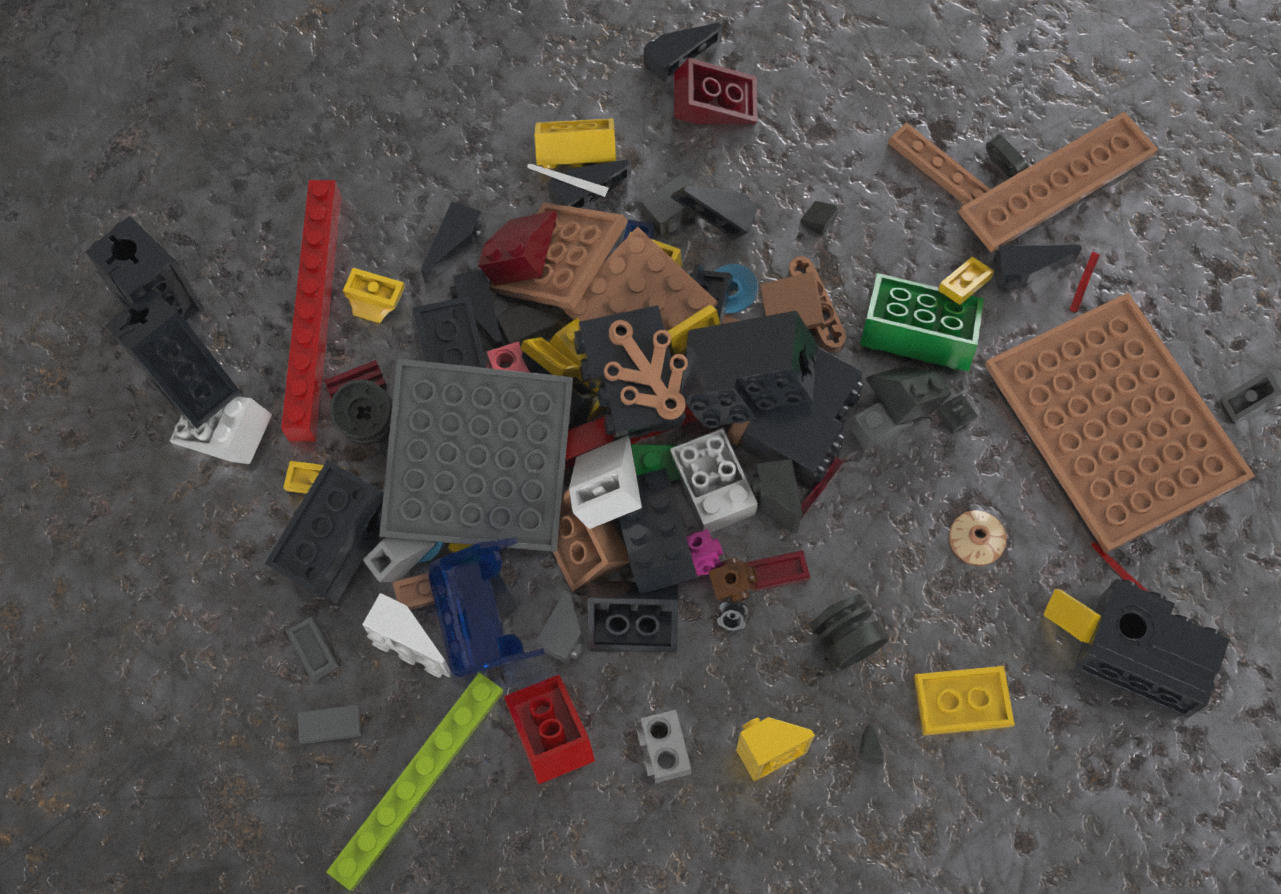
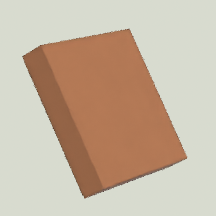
(794, 294)

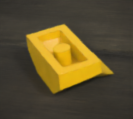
(372, 294)

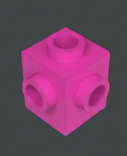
(704, 551)

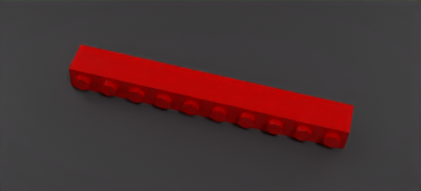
(311, 312)

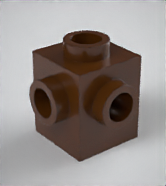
(724, 580)

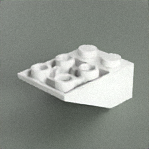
(229, 434)
(714, 481)
(605, 484)
(396, 628)

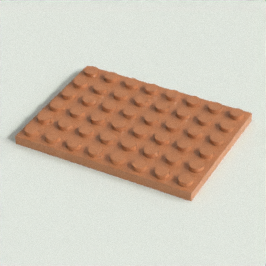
(1118, 422)

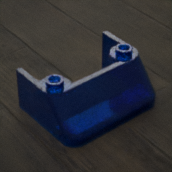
(470, 612)

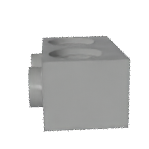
(670, 745)

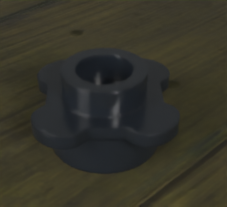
(732, 622)

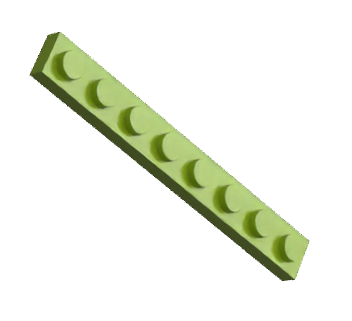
(415, 782)

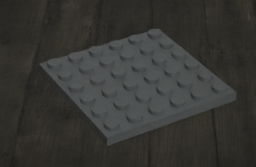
(475, 455)

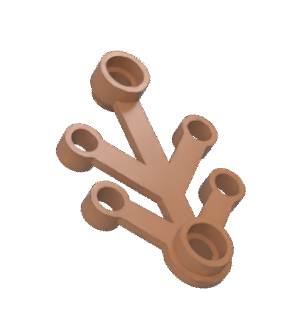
(649, 373)

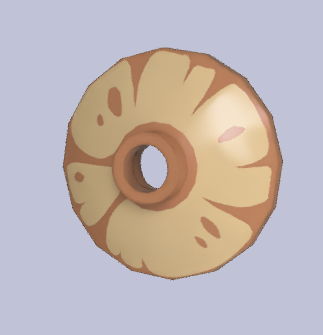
(973, 549)

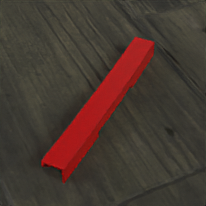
(1084, 282)

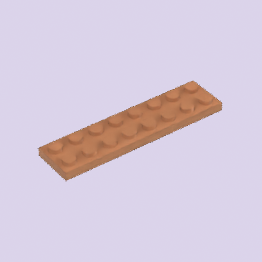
(1057, 181)

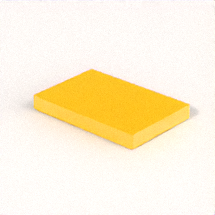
(963, 700)

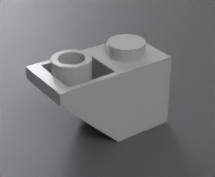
(396, 557)

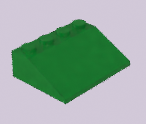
(922, 323)

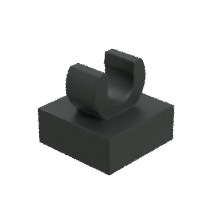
(957, 413)

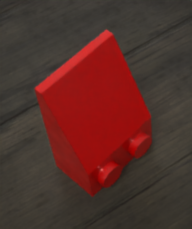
(549, 729)

